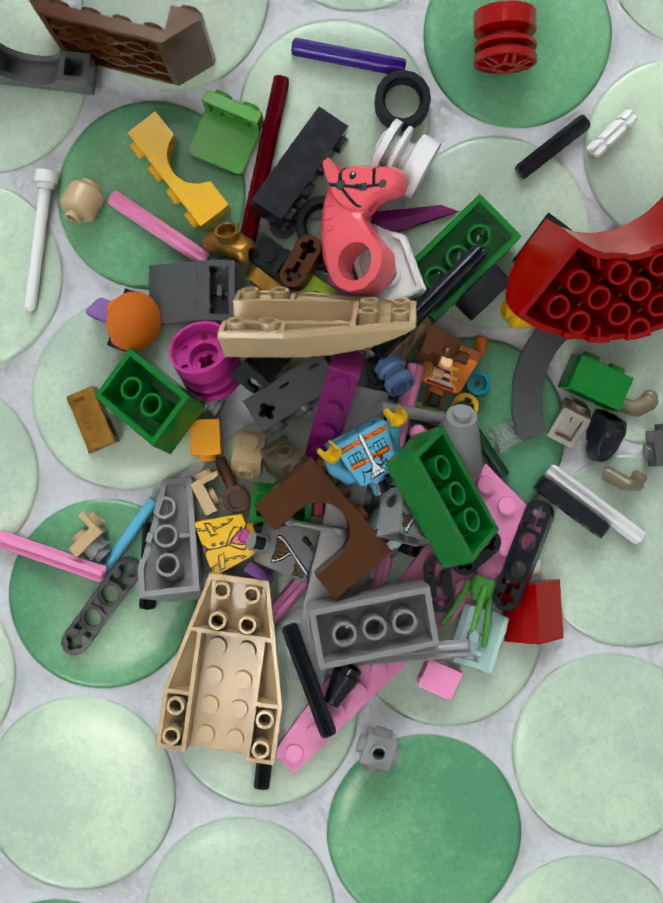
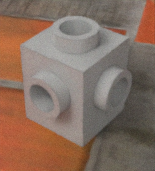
(376, 738)

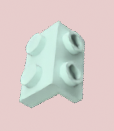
(480, 658)

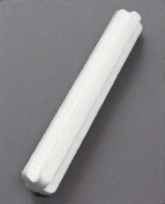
(595, 504)

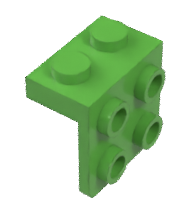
(226, 132)

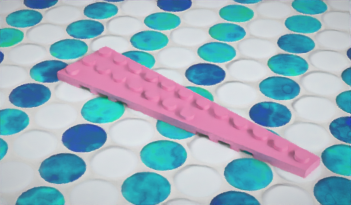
(507, 510)

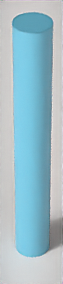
(129, 534)

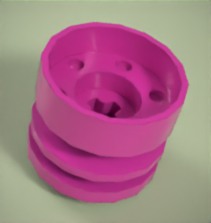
(202, 362)

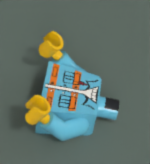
(363, 451)

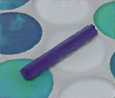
(346, 56)

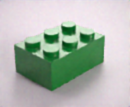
(150, 401)

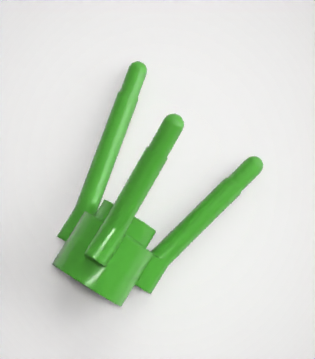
(482, 591)

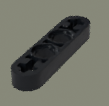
(518, 553)
(100, 604)

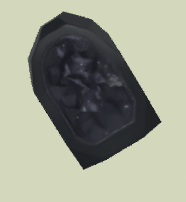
(604, 435)

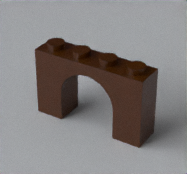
(309, 485)

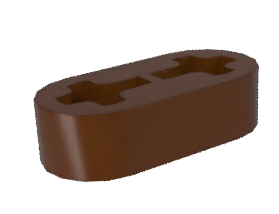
(302, 262)

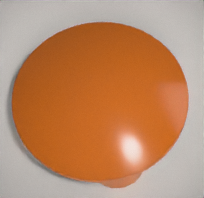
(133, 321)

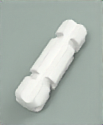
(612, 133)

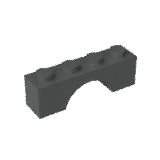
(59, 72)

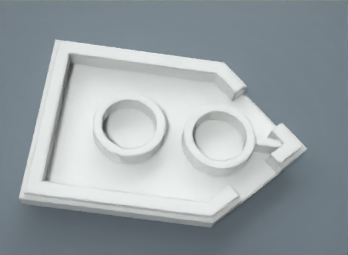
(407, 277)

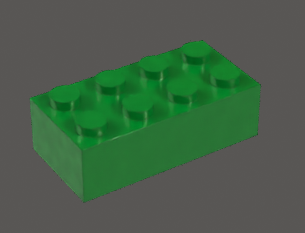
(475, 225)
(442, 497)

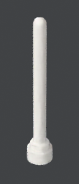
(46, 182)

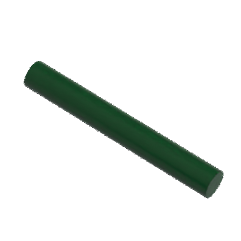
(489, 453)

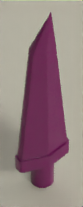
(407, 218)

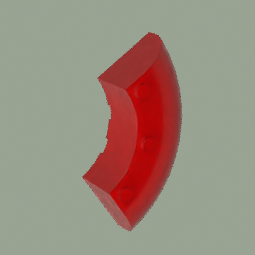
(592, 282)

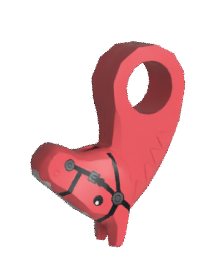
(346, 228)

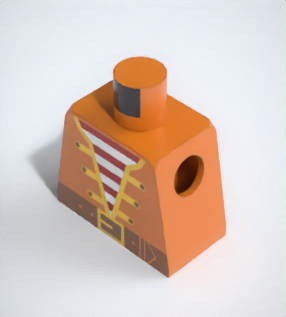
(452, 380)

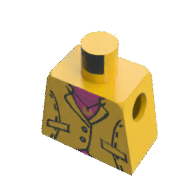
(225, 540)

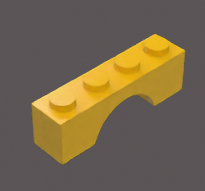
(156, 143)

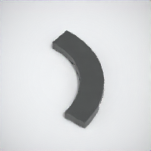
(529, 380)

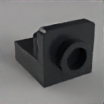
(270, 256)

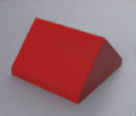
(539, 615)

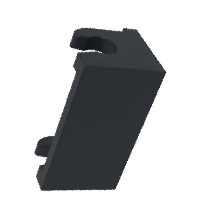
(259, 368)

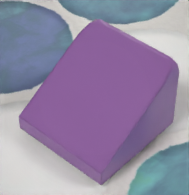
(98, 309)

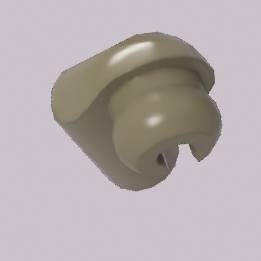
(642, 405)

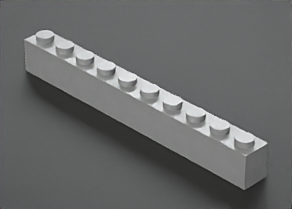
(361, 409)

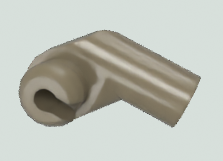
(623, 482)

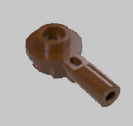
(236, 497)

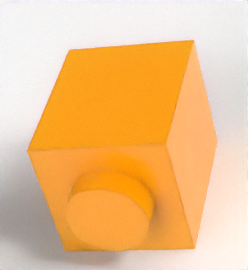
(206, 439)

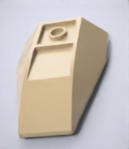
(311, 323)
(226, 674)

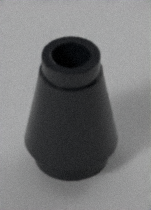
(341, 683)

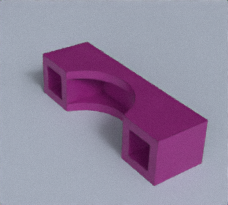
(335, 400)

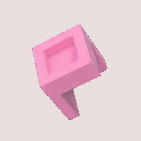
(439, 678)

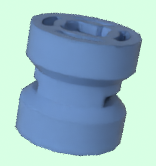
(396, 377)

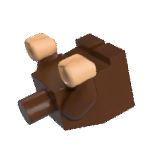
(441, 350)

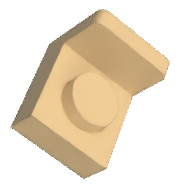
(206, 496)
(86, 537)

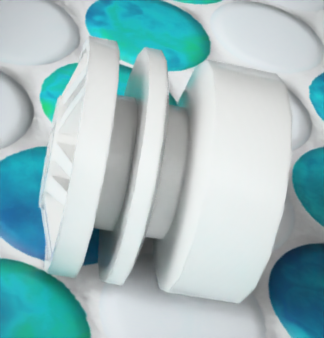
(409, 157)

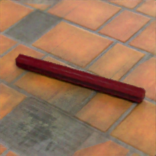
(265, 151)

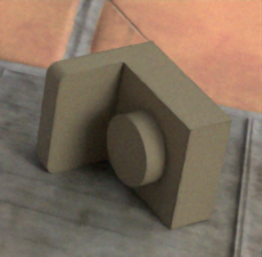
(570, 422)

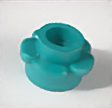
(484, 380)

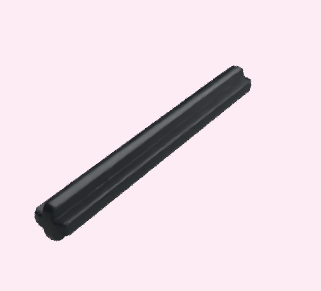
(437, 294)

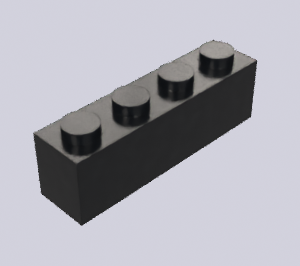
(299, 168)

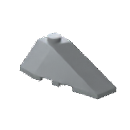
(172, 553)

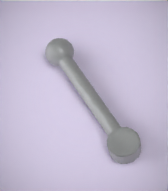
(336, 530)

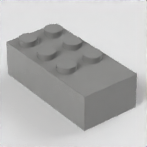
(372, 624)

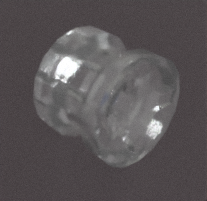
(503, 437)

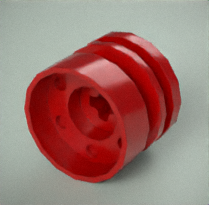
(505, 37)

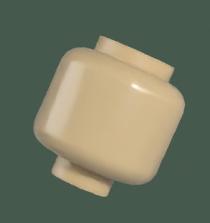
(82, 201)

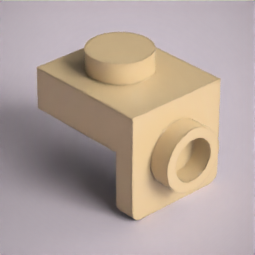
(247, 456)

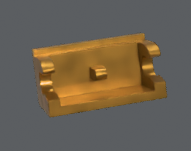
(92, 419)

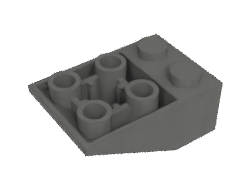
(194, 291)

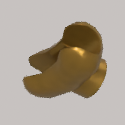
(228, 242)

